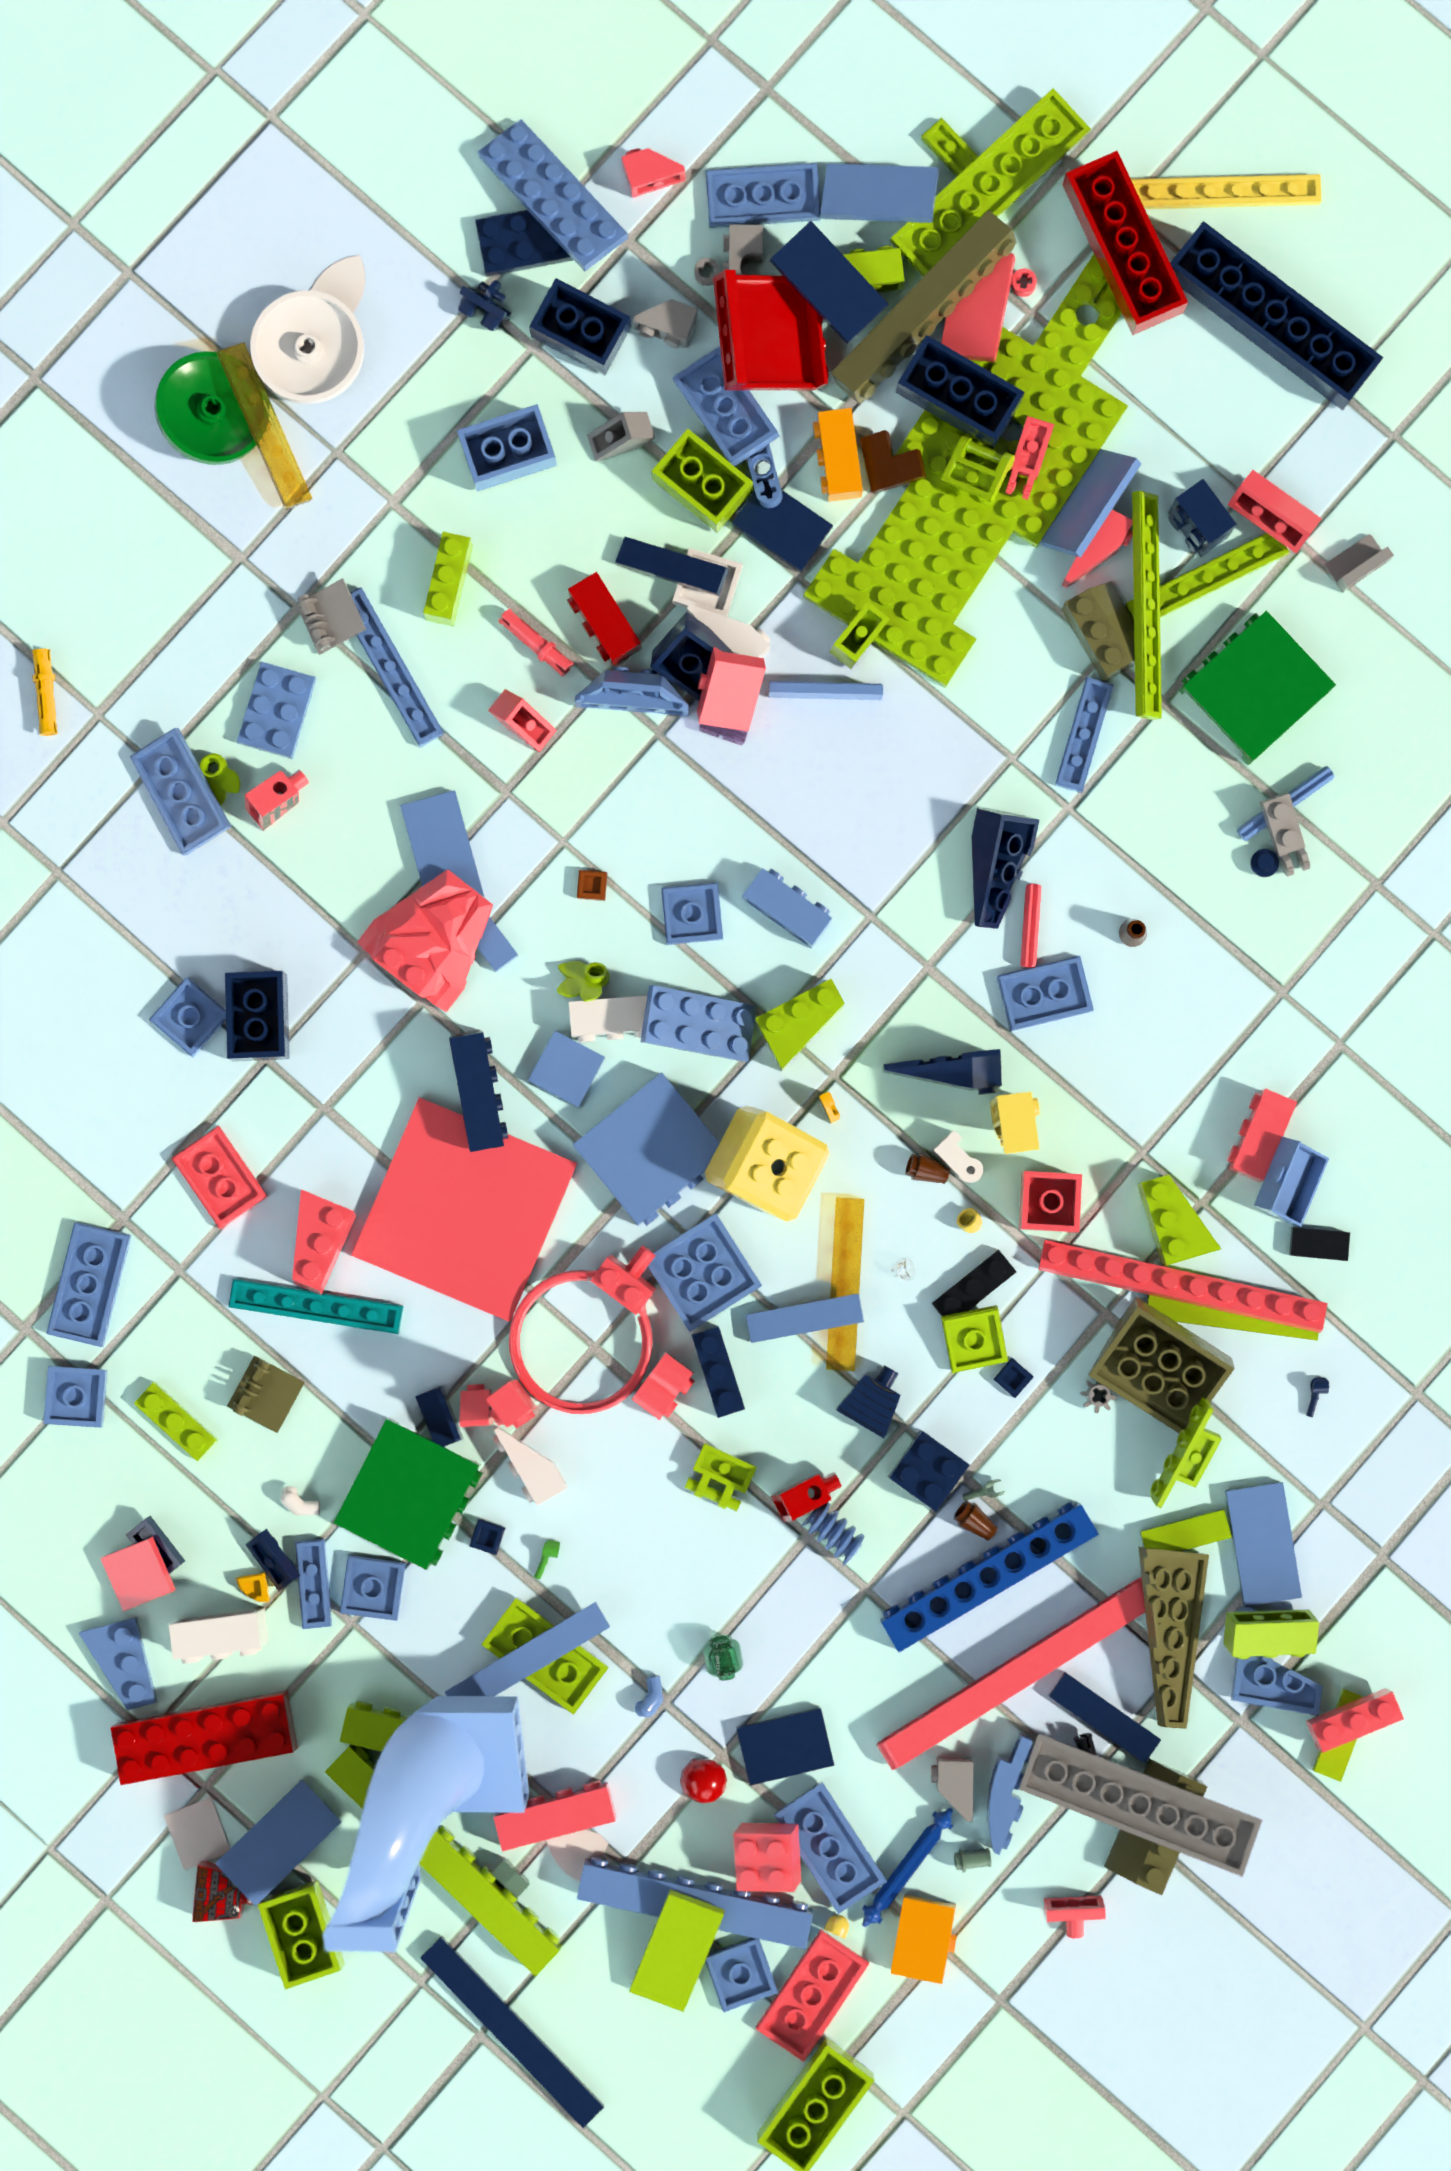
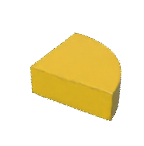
(829, 1107)
(254, 1586)

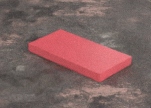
(978, 319)
(812, 1995)

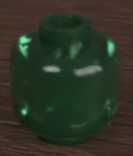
(723, 1657)

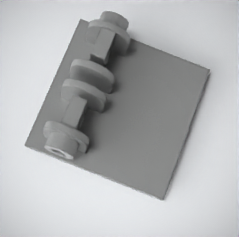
(330, 616)

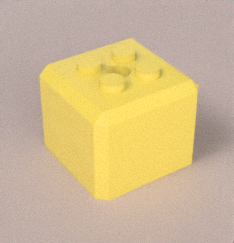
(746, 1156)

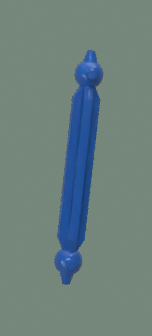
(907, 1867)

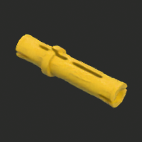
(44, 681)

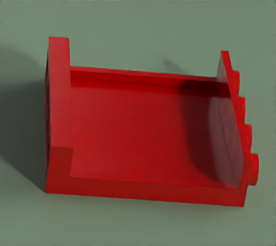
(768, 335)

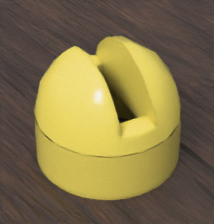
(969, 1220)
(837, 1925)

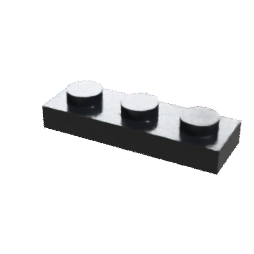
(975, 1285)

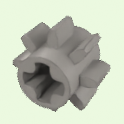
(1090, 1394)

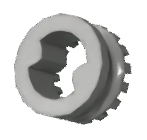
(700, 266)

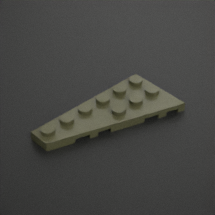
(1173, 1610)

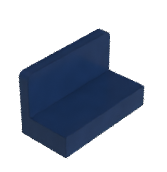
(439, 1416)

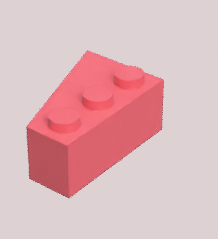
(319, 1240)

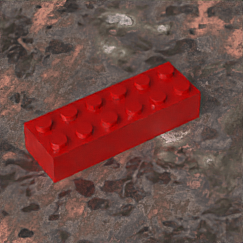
(1124, 243)
(204, 1738)

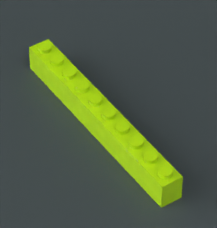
(462, 1876)

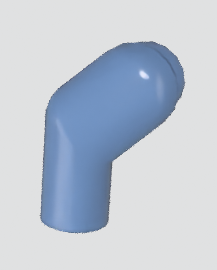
(653, 1700)

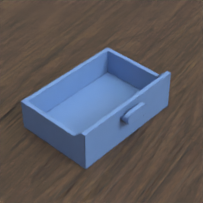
(1291, 1181)

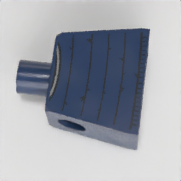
(872, 1402)

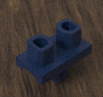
(494, 312)

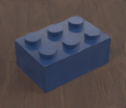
(580, 326)
(257, 1016)

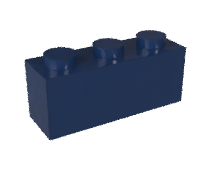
(718, 1372)

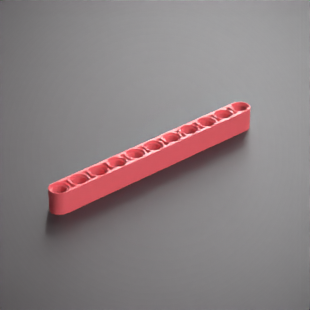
(1013, 1675)

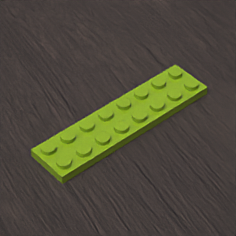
(994, 179)

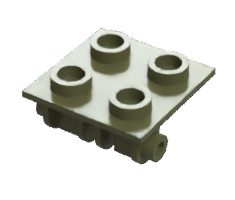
(265, 1394)

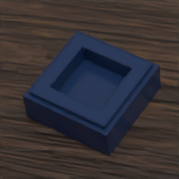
(1013, 1377)
(487, 1536)

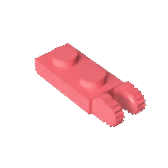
(1030, 453)

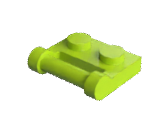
(974, 477)

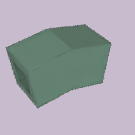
(511, 1877)

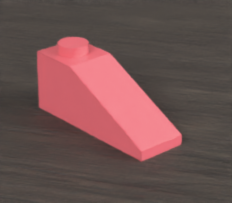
(1106, 543)

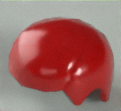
(703, 1780)

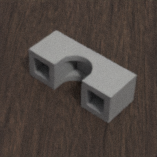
(743, 245)

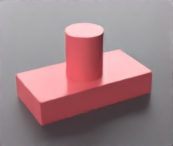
(1074, 1912)

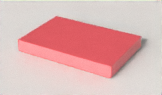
(219, 1177)

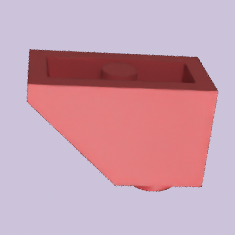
(650, 171)
(522, 720)
(474, 1406)

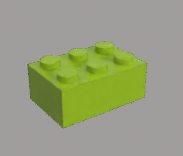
(702, 480)
(295, 1933)

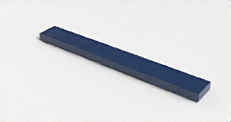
(512, 2032)

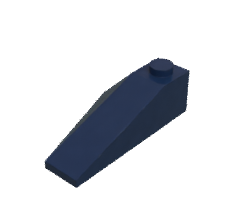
(998, 852)
(969, 1071)

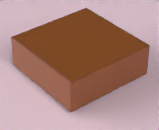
(592, 885)

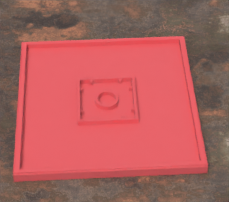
(464, 1216)

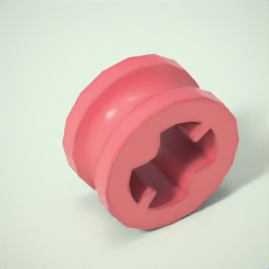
(1024, 272)

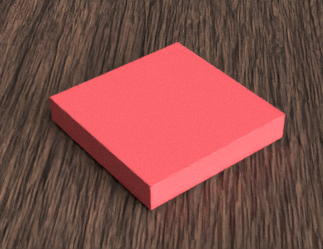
(138, 1574)

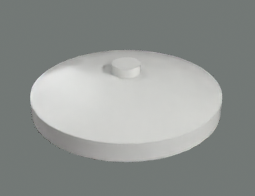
(307, 347)

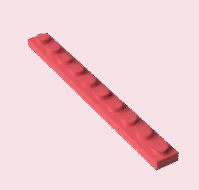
(1183, 1286)

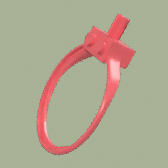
(621, 1283)

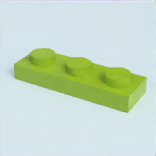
(176, 1421)

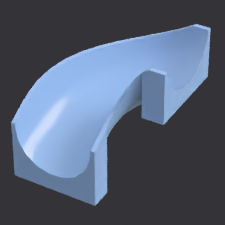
(437, 1762)

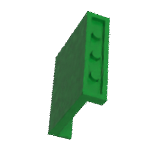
(1257, 685)
(408, 1495)

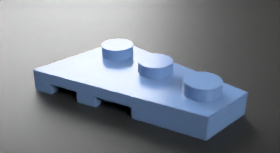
(123, 1660)
(1271, 1685)

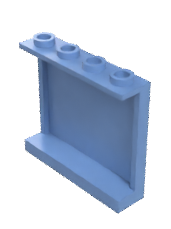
(649, 1150)

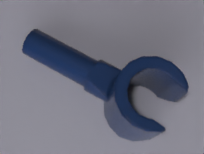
(1317, 1387)

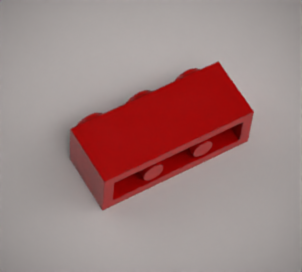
(603, 619)

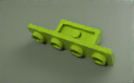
(1191, 1455)

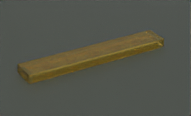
(264, 426)
(845, 1278)

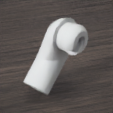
(296, 1505)

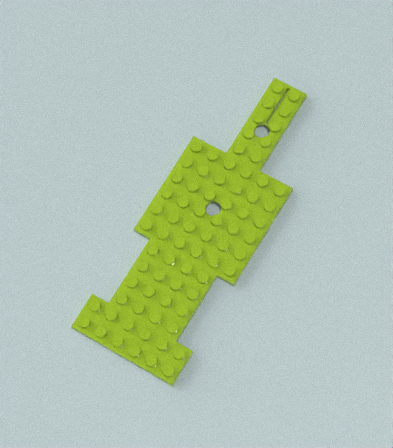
(946, 539)

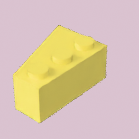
(1015, 1121)

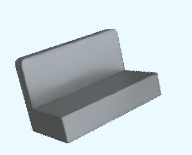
(1357, 562)

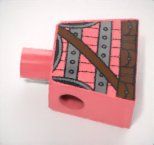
(266, 805)

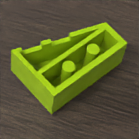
(798, 1021)
(1174, 1223)

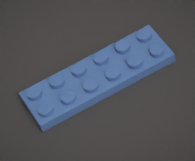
(553, 195)

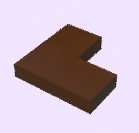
(884, 468)

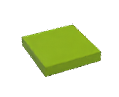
(974, 1339)

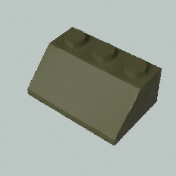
(1103, 629)

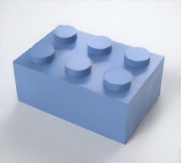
(507, 447)

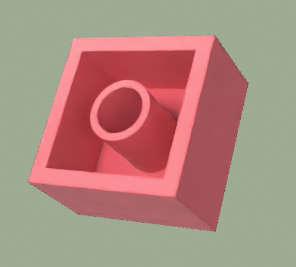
(1050, 1202)
(767, 1857)

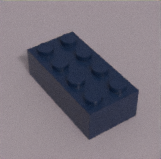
(959, 392)

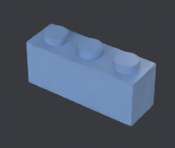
(788, 907)

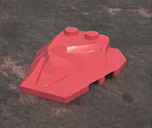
(431, 938)

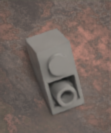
(667, 321)

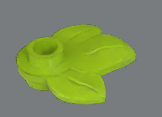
(223, 780)
(583, 980)

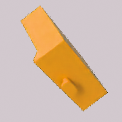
(924, 1939)

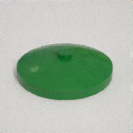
(201, 411)

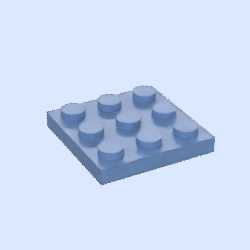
(703, 1272)

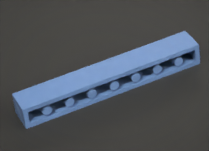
(744, 1914)

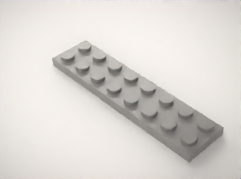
(1141, 1804)

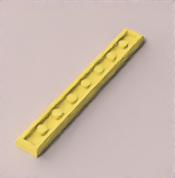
(1229, 191)

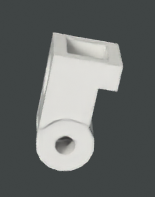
(953, 1156)

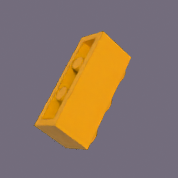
(838, 455)

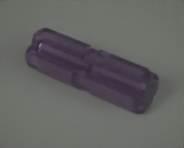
(731, 735)

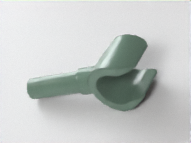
(986, 1490)

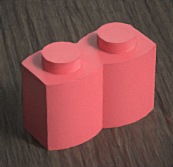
(663, 1386)

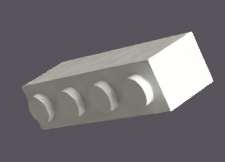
(607, 1018)

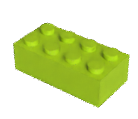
(815, 2106)

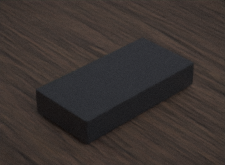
(1319, 1244)

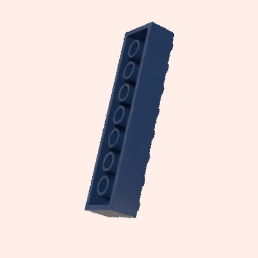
(1274, 316)

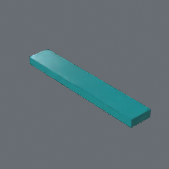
(316, 1307)

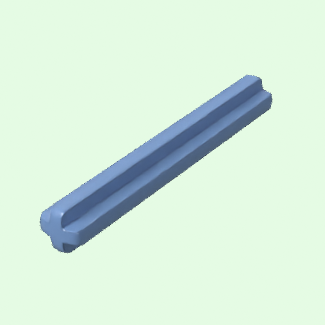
(1297, 795)

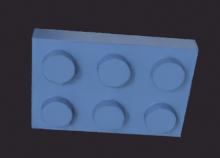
(276, 710)

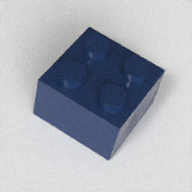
(1201, 518)
(928, 1470)

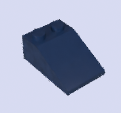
(686, 653)

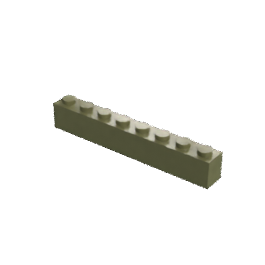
(924, 307)

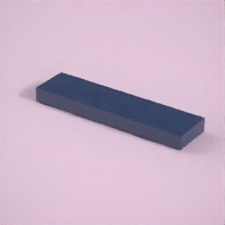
(671, 566)
(1104, 1717)

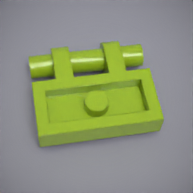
(725, 1469)

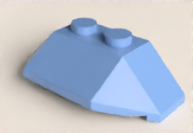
(632, 692)

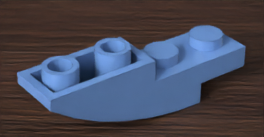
(1002, 1804)

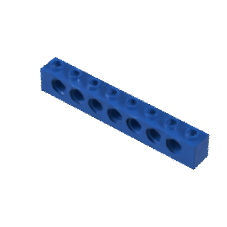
(1080, 1532)

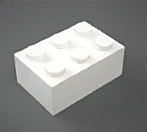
(218, 1635)

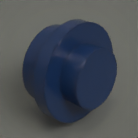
(1264, 863)

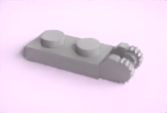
(1285, 832)

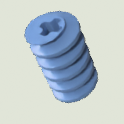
(834, 1532)

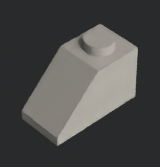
(621, 435)
(955, 1783)

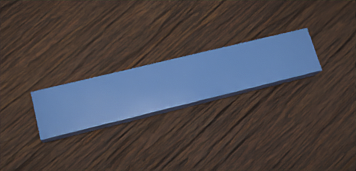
(395, 674)
(534, 1654)

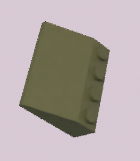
(1160, 1365)

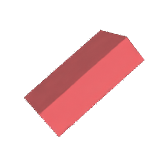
(730, 690)

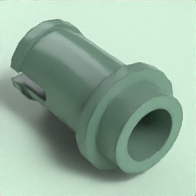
(972, 1859)

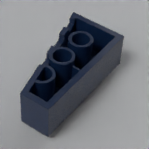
(476, 1091)

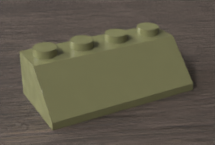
(1141, 1859)

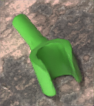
(550, 1549)

